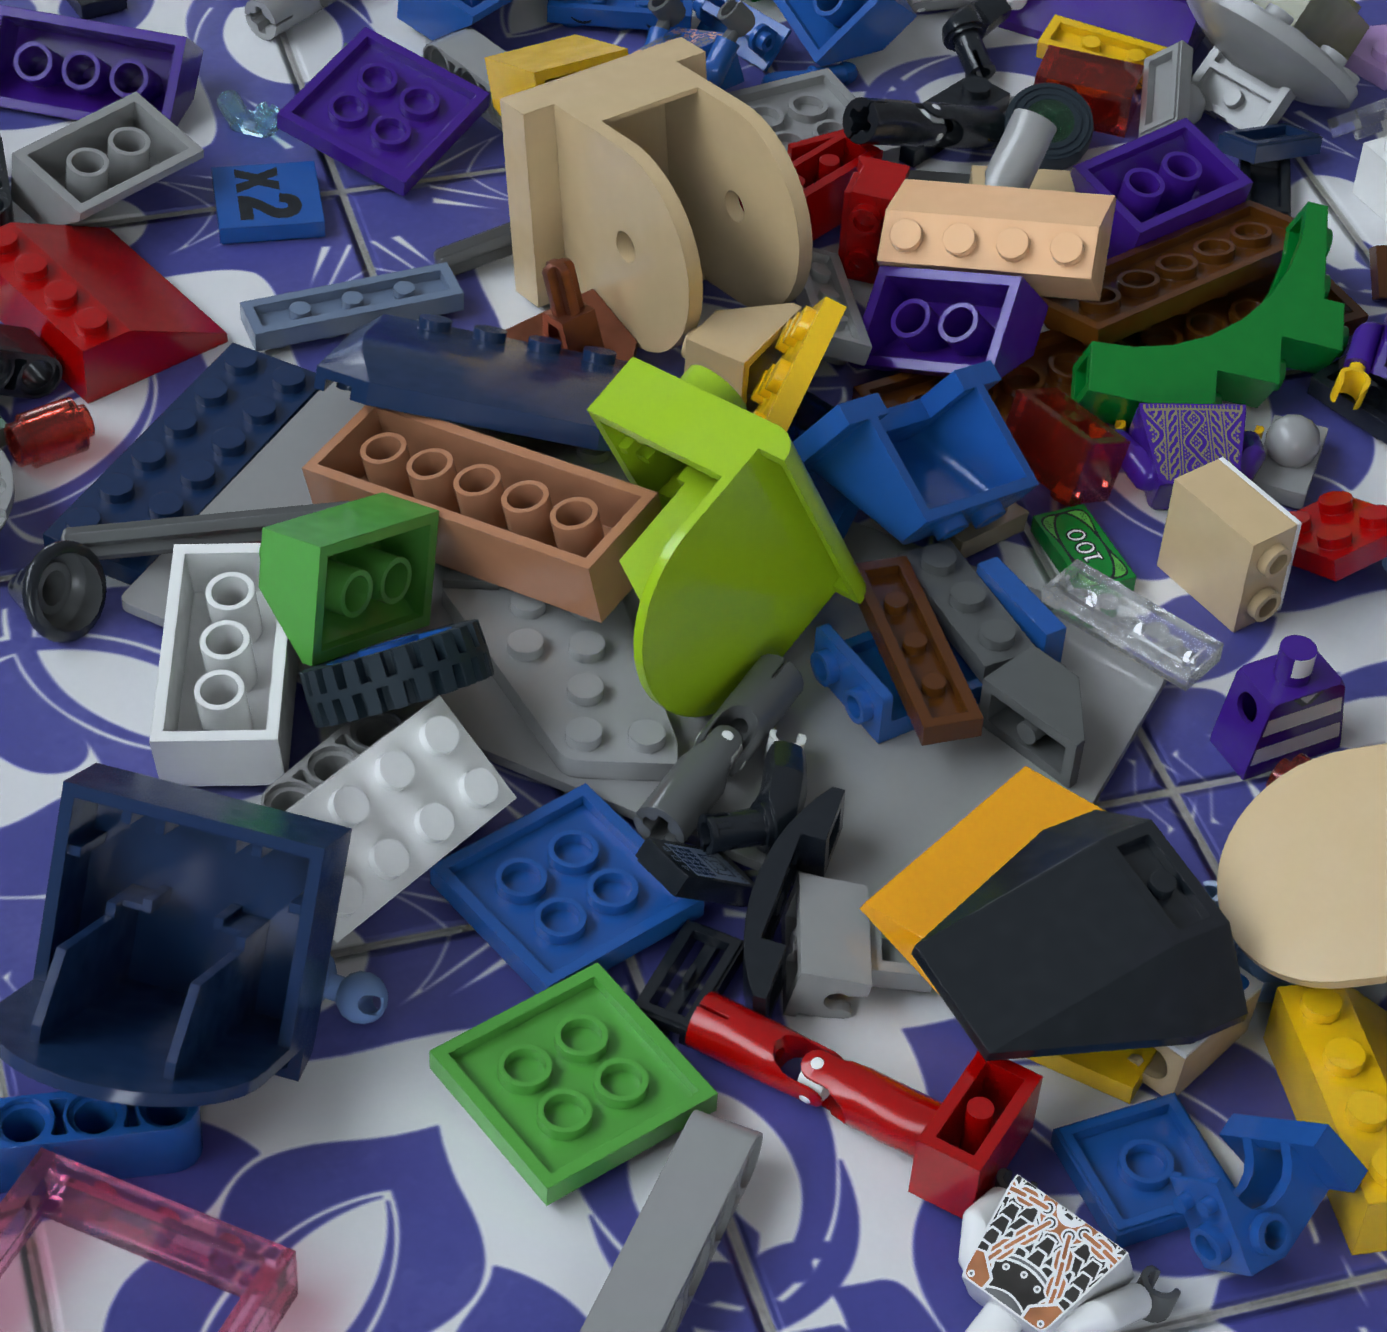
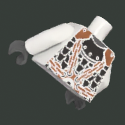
(1048, 1268)

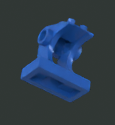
(1274, 1192)

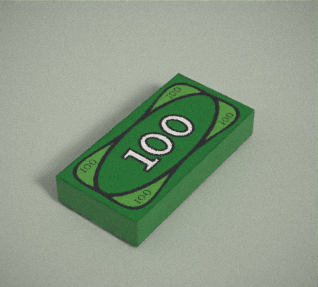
(1076, 535)

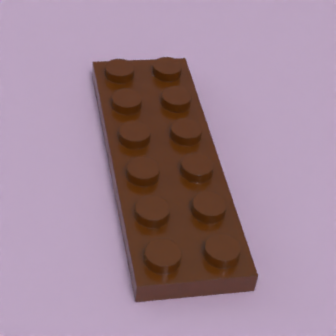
(1175, 274)

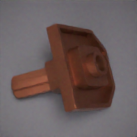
(575, 317)

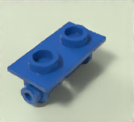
(757, 46)

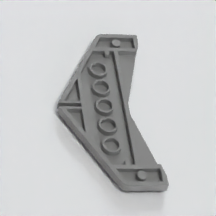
(570, 673)

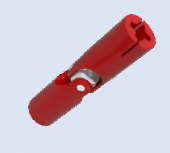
(846, 1088)

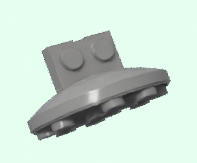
(1264, 65)

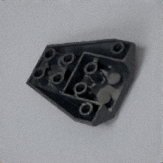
(1087, 947)

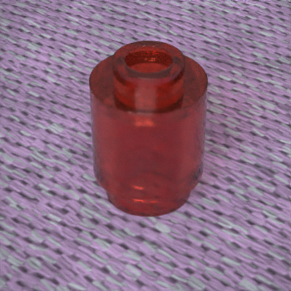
(49, 433)

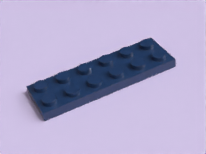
(192, 448)

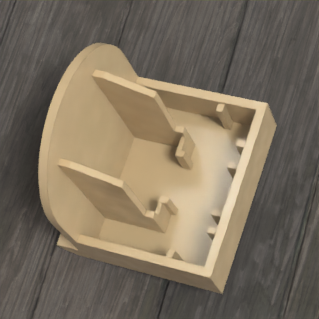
(1311, 872)

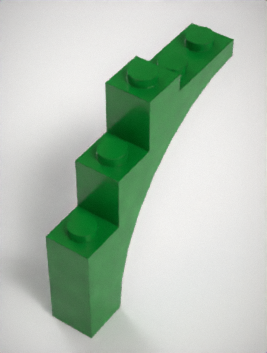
(1241, 362)

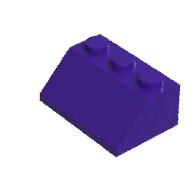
(1162, 183)
(950, 321)

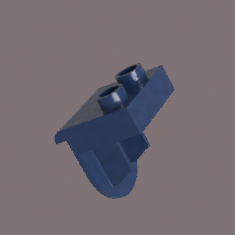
(176, 944)

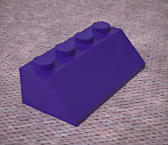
(1149, 20)
(81, 65)

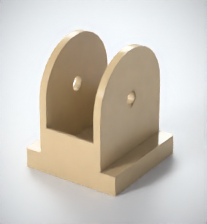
(642, 188)

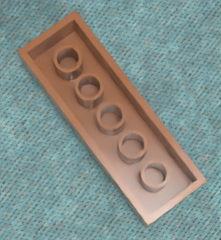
(501, 507)

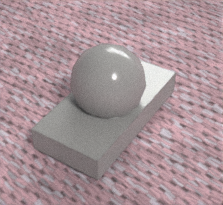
(1168, 89)
(1291, 459)

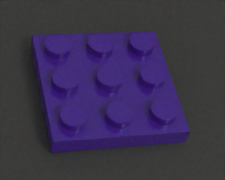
(383, 111)

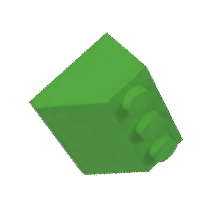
(350, 574)

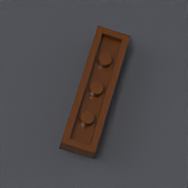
(917, 653)

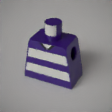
(1280, 709)

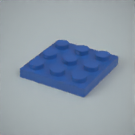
(561, 890)

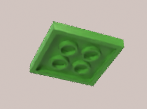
(572, 1082)

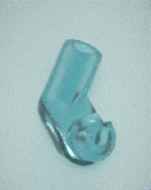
(242, 120)

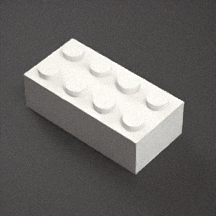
(222, 673)
(407, 807)

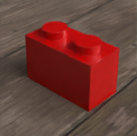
(974, 1133)

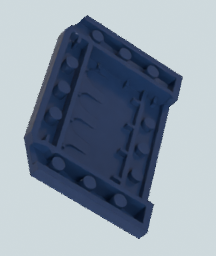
(473, 377)

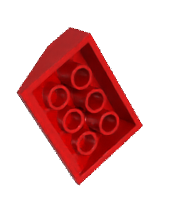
(97, 306)

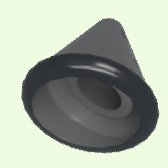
(61, 591)

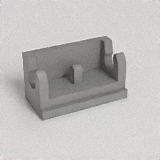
(825, 946)

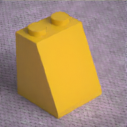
(545, 62)

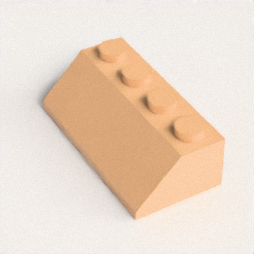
(1039, 234)

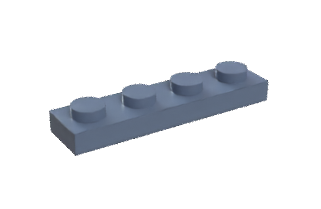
(348, 305)

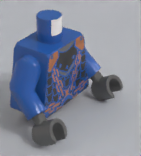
(721, 48)

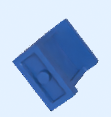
(861, 679)

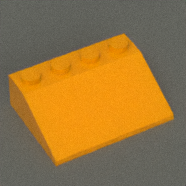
(968, 857)

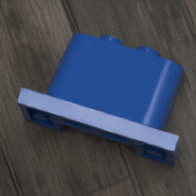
(924, 461)

